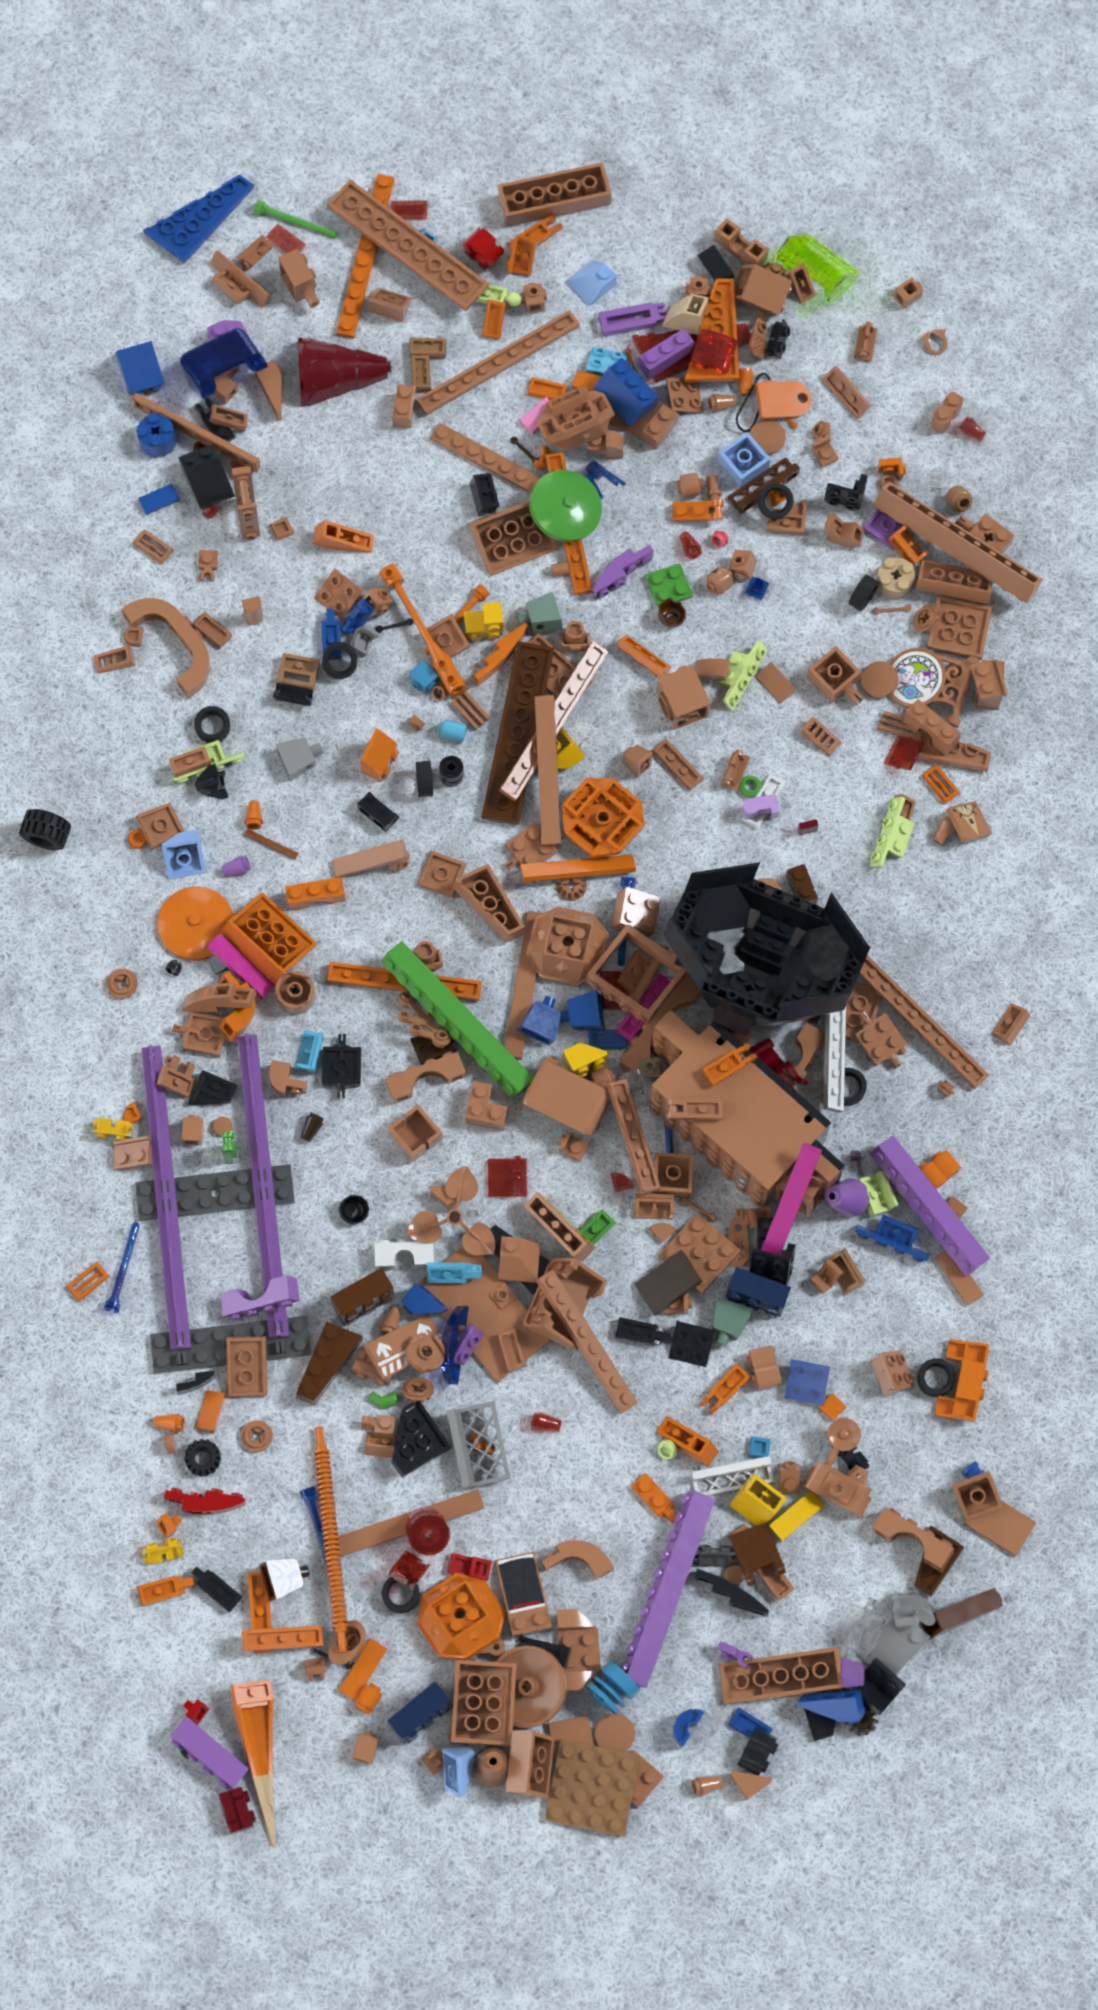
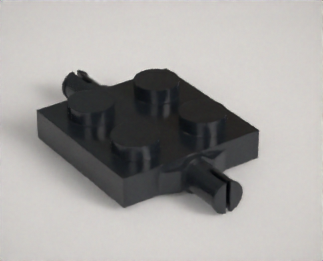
(341, 1066)

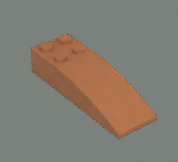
(782, 1676)

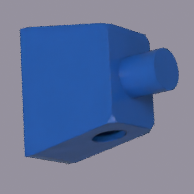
(585, 1012)

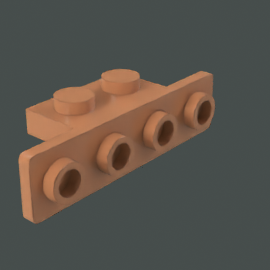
(235, 282)
(638, 974)

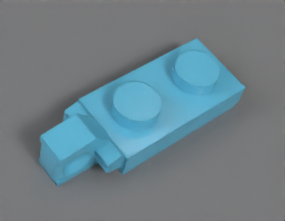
(452, 1272)

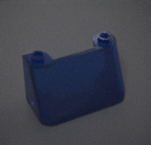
(217, 357)

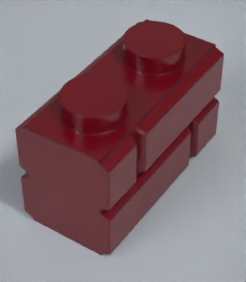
(236, 1810)

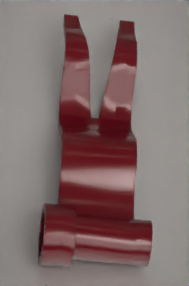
(768, 1055)

